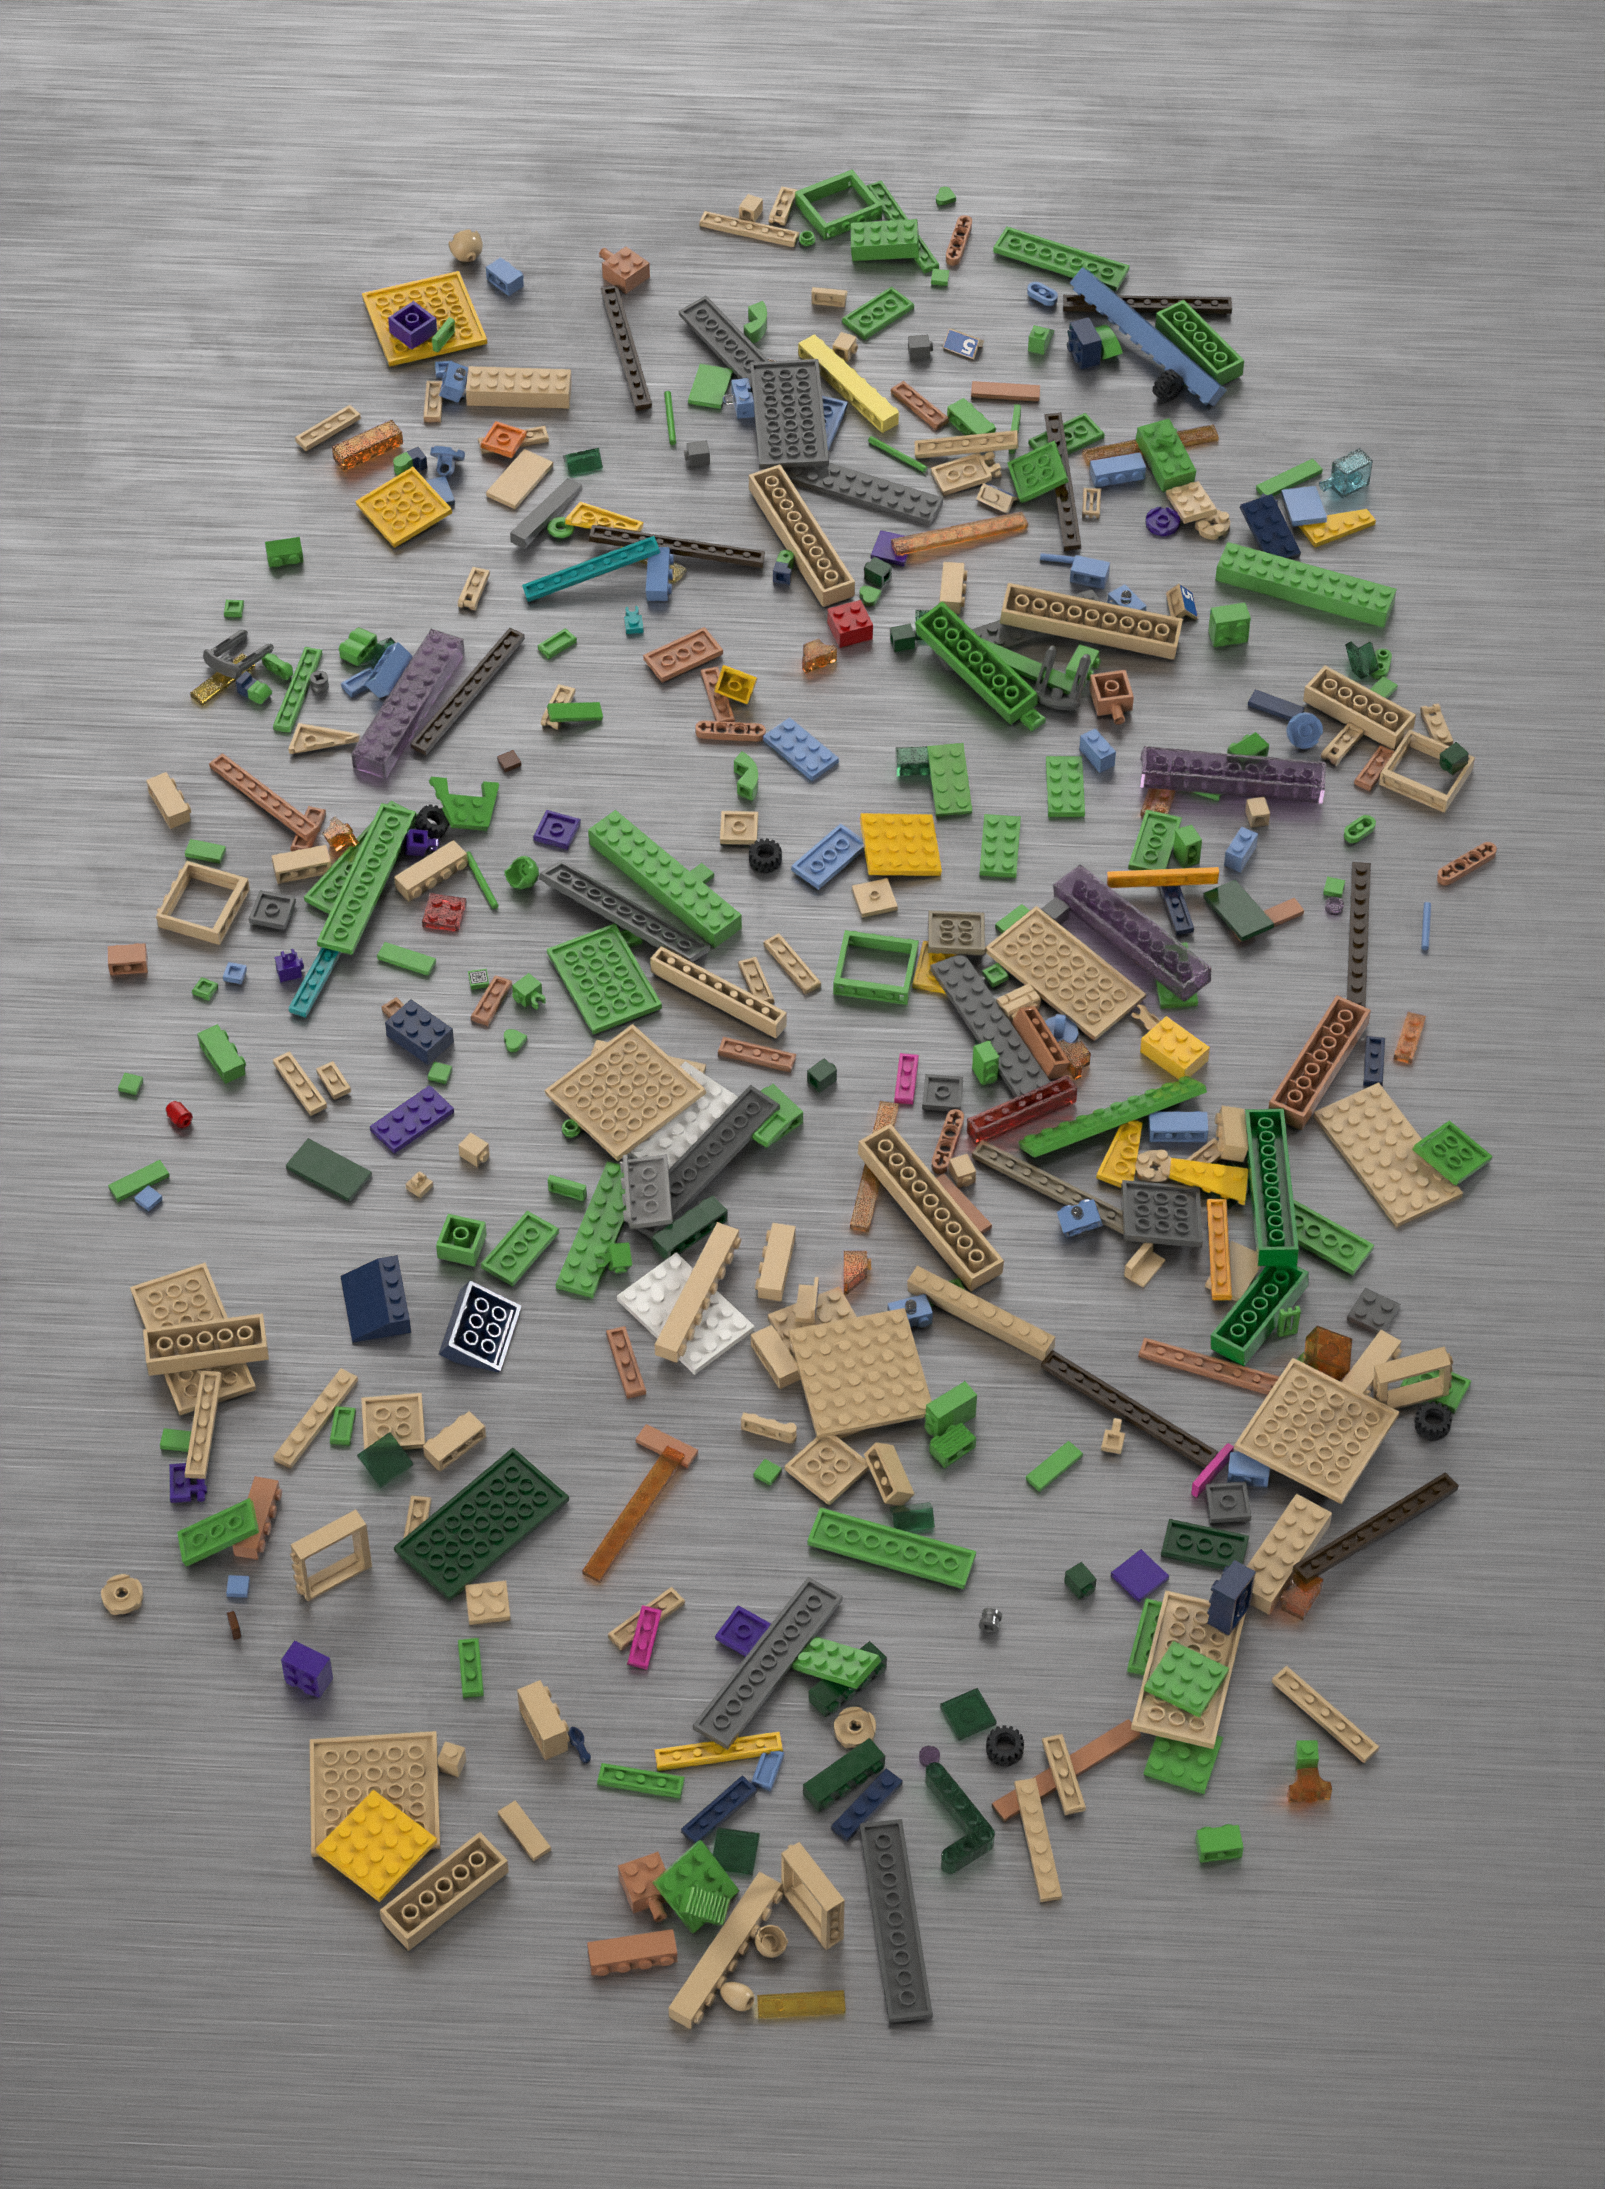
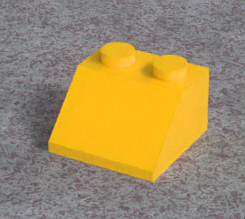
(735, 684)

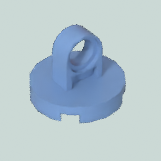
(446, 456)
(1304, 730)
(1062, 1028)

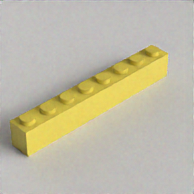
(850, 384)

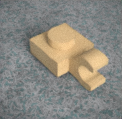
(1149, 1019)
(1113, 1439)

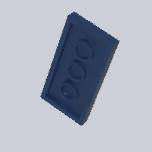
(1270, 527)

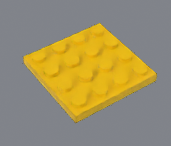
(403, 507)
(900, 844)
(376, 1845)

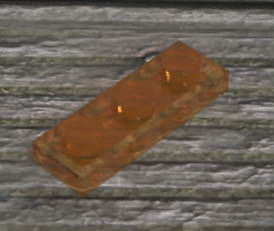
(1409, 1037)

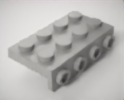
(646, 1191)

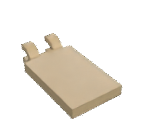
(966, 472)

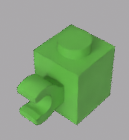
(528, 991)
(617, 1257)

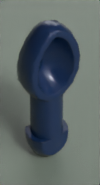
(577, 1739)

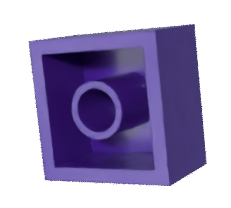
(412, 325)
(307, 1669)

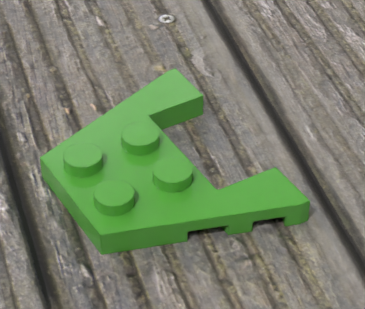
(465, 810)

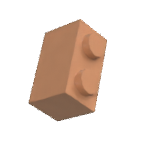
(127, 959)

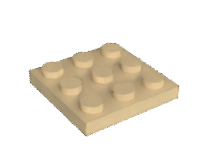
(394, 1414)
(827, 1467)

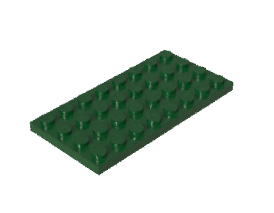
(481, 1524)

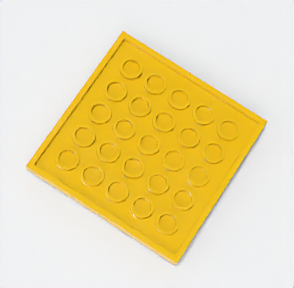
(440, 296)

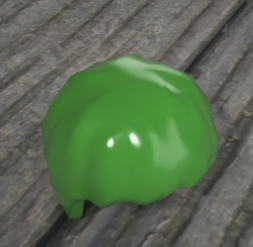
(522, 873)

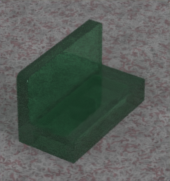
(583, 461)
(376, 653)
(1362, 659)
(913, 1516)

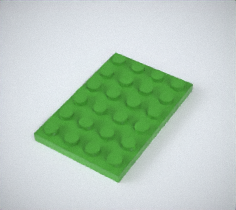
(604, 978)

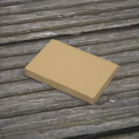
(1242, 1267)

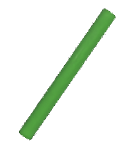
(670, 418)
(897, 454)
(481, 880)

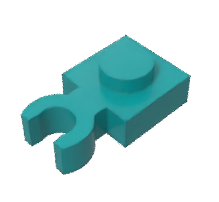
(633, 621)

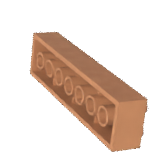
(1320, 1061)

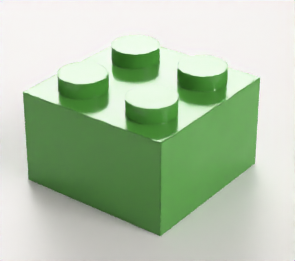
(1229, 624)
(461, 1240)

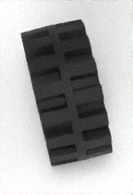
(1168, 385)
(436, 815)
(765, 864)
(1438, 1412)
(1004, 1734)

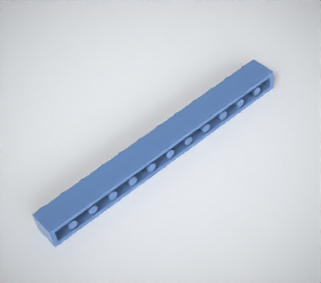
(1147, 336)

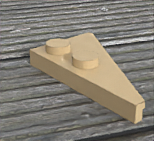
(314, 737)

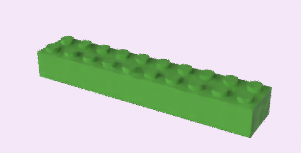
(1305, 584)
(665, 879)

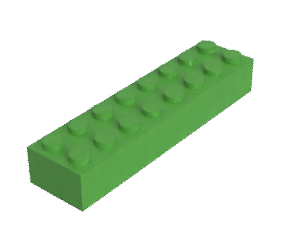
(976, 663)

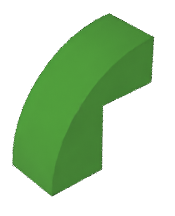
(758, 322)
(1110, 345)
(748, 783)

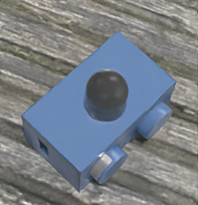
(454, 382)
(741, 398)
(1125, 597)
(1079, 1218)
(917, 1310)

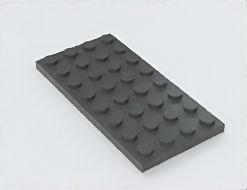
(789, 413)

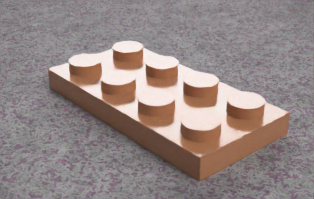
(683, 654)

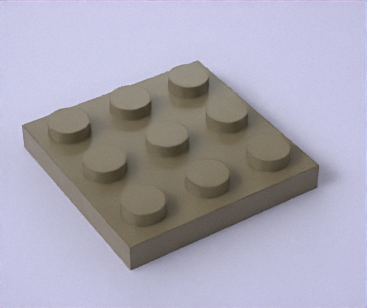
(956, 932)

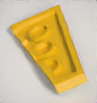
(586, 515)
(1338, 526)
(1122, 1155)
(1221, 1179)

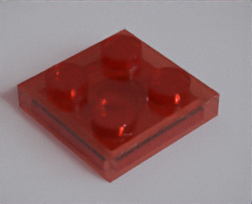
(444, 912)

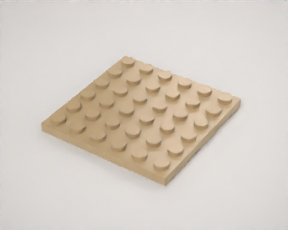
(625, 1092)
(860, 1372)
(1316, 1430)
(394, 1765)

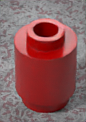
(179, 1114)

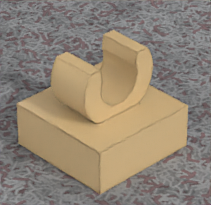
(419, 1184)

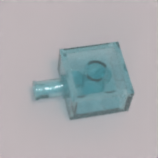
(1349, 473)

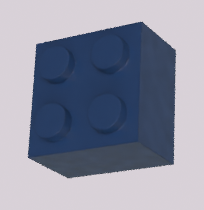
(1084, 343)

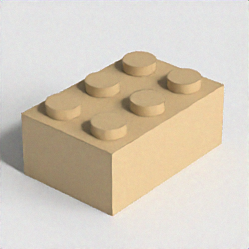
(543, 1719)

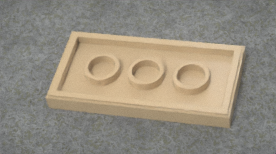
(519, 479)

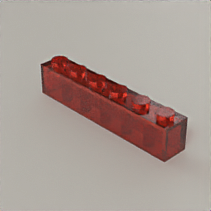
(1022, 1110)

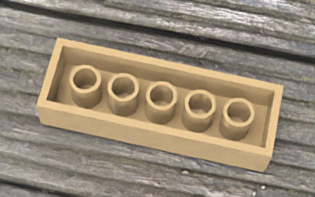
(518, 387)
(1356, 704)
(205, 1344)
(1287, 1544)
(444, 1891)

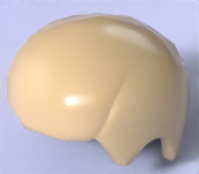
(771, 1941)

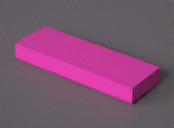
(906, 1078)
(1211, 1470)
(644, 1637)

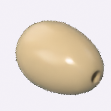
(737, 1996)

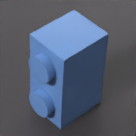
(504, 276)
(1089, 572)
(1097, 750)
(1240, 849)
(1244, 1468)

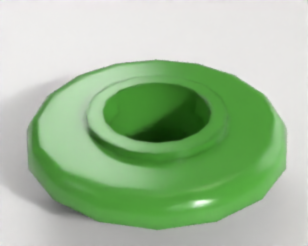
(559, 522)

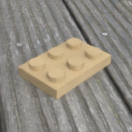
(1191, 502)

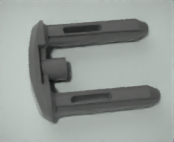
(225, 664)
(1055, 701)

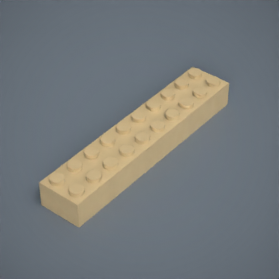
(801, 535)
(1091, 621)
(930, 1207)

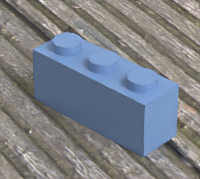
(1117, 470)
(659, 575)
(388, 670)
(1178, 1126)

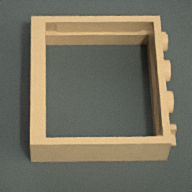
(1413, 789)
(210, 875)
(1410, 1367)
(340, 1571)
(823, 1920)

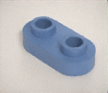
(1042, 293)

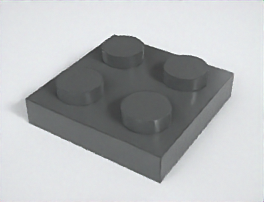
(272, 910)
(942, 1092)
(1373, 1311)
(1228, 1502)

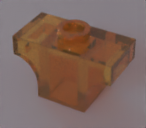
(817, 655)
(339, 835)
(1077, 1055)
(1309, 1787)

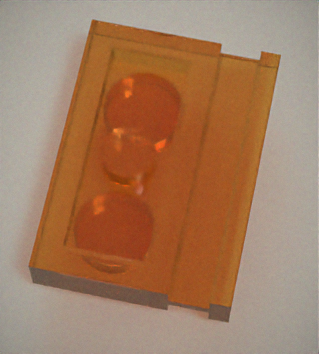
(1158, 800)

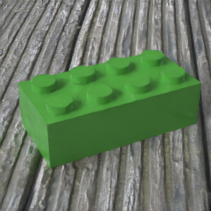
(884, 240)
(1168, 463)

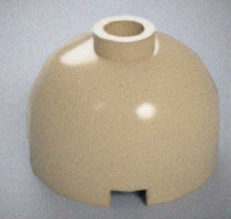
(466, 245)

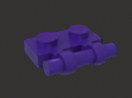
(181, 1487)

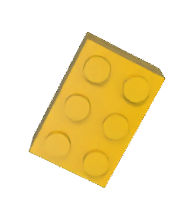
(1174, 1049)

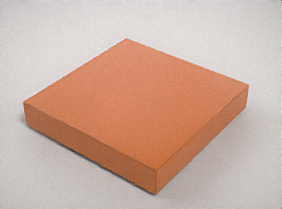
(503, 439)

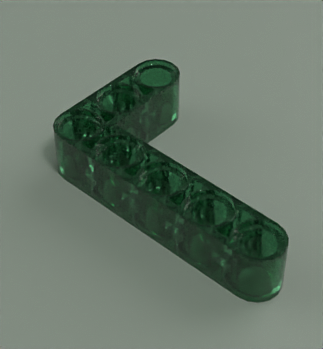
(962, 1817)

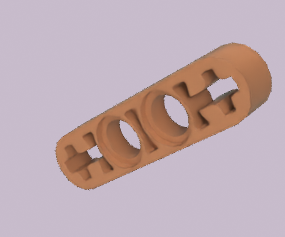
(960, 240)
(730, 728)
(1464, 861)
(950, 1142)

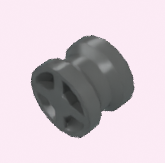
(319, 681)
(990, 1620)

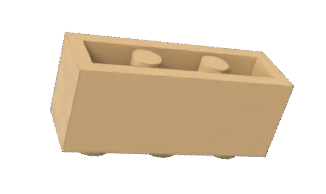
(953, 586)
(169, 800)
(301, 864)
(1231, 1133)
(775, 1356)
(454, 1441)
(889, 1474)

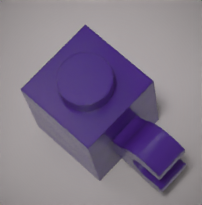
(418, 842)
(288, 966)

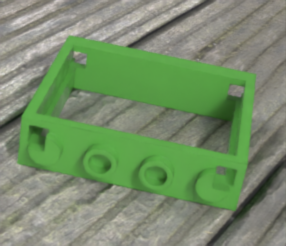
(831, 186)
(873, 990)

